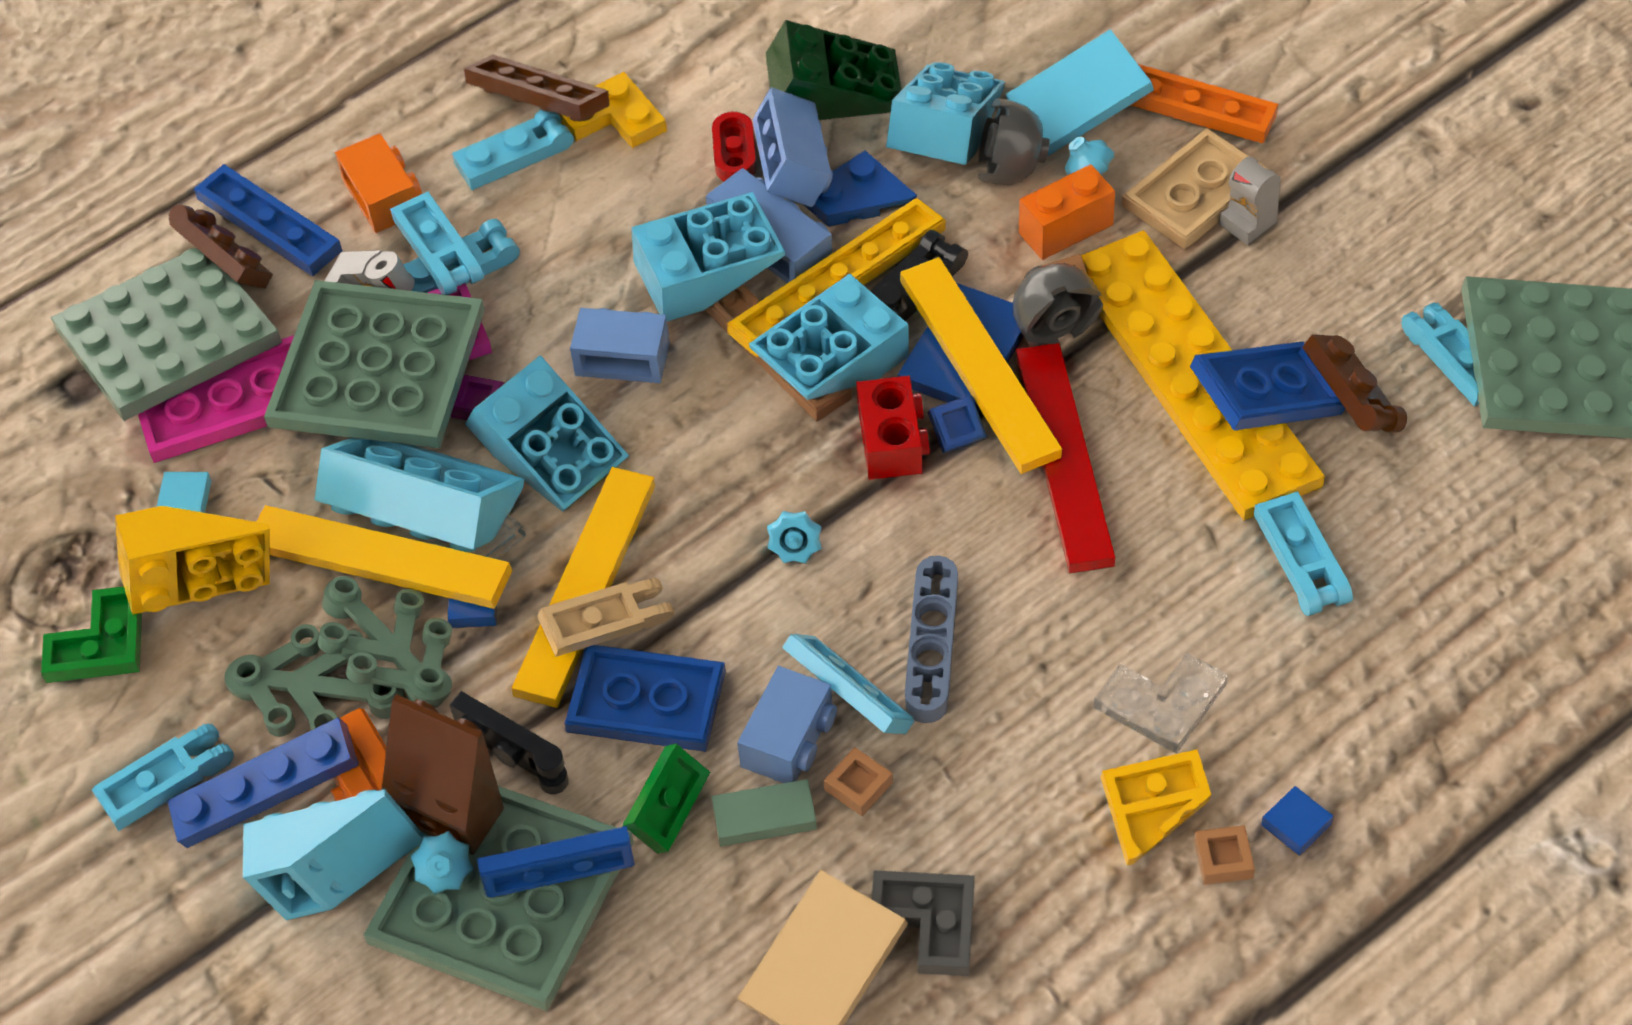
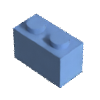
(620, 345)
(786, 726)

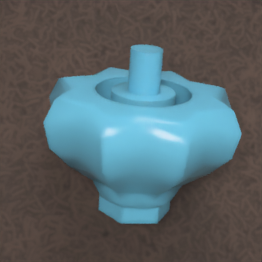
(1086, 153)
(794, 537)
(441, 862)

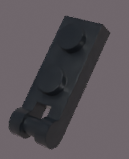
(932, 244)
(514, 743)

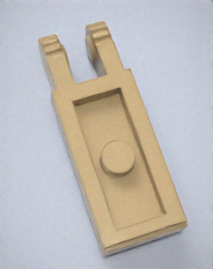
(602, 615)

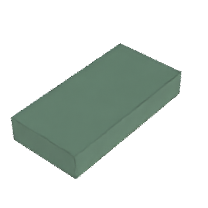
(764, 812)

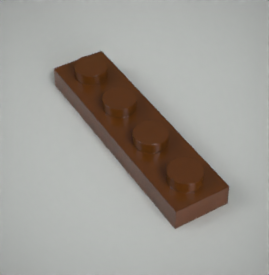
(537, 87)

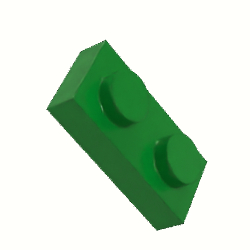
(666, 798)

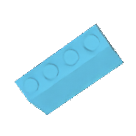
(416, 490)

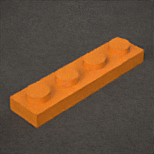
(1208, 105)

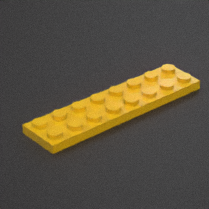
(1161, 334)

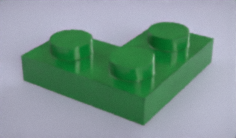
(105, 649)

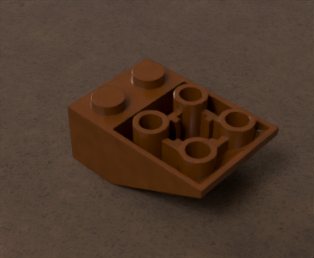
(440, 772)

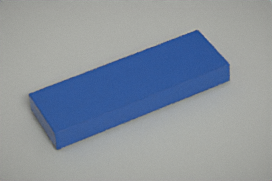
(556, 862)

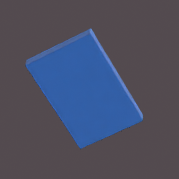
(929, 365)
(1266, 385)
(645, 697)

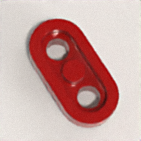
(733, 144)

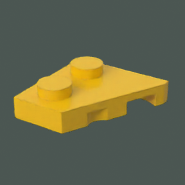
(1154, 799)

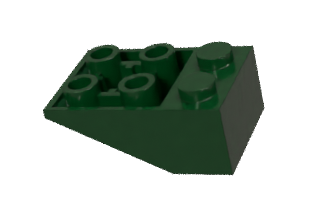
(833, 71)

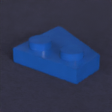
(860, 191)

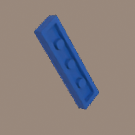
(268, 220)
(262, 782)

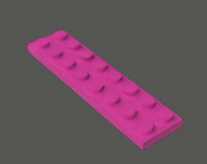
(232, 401)

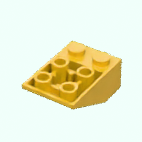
(188, 556)

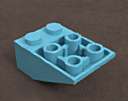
(943, 112)
(703, 253)
(835, 341)
(546, 435)
(325, 852)

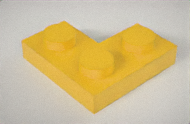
(628, 113)

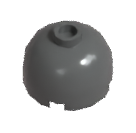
(1011, 143)
(1055, 302)

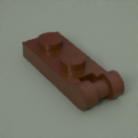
(219, 246)
(1354, 384)

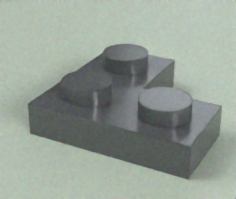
(940, 908)

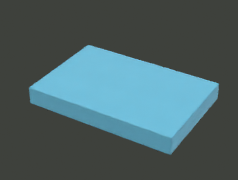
(1083, 89)

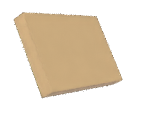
(1187, 189)
(823, 956)

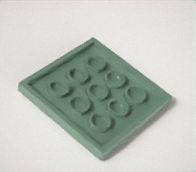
(164, 332)
(1551, 356)
(375, 364)
(505, 942)

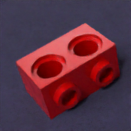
(890, 427)

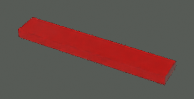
(1071, 477)

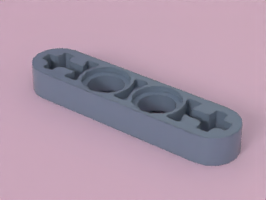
(935, 638)

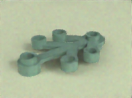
(418, 679)
(302, 683)

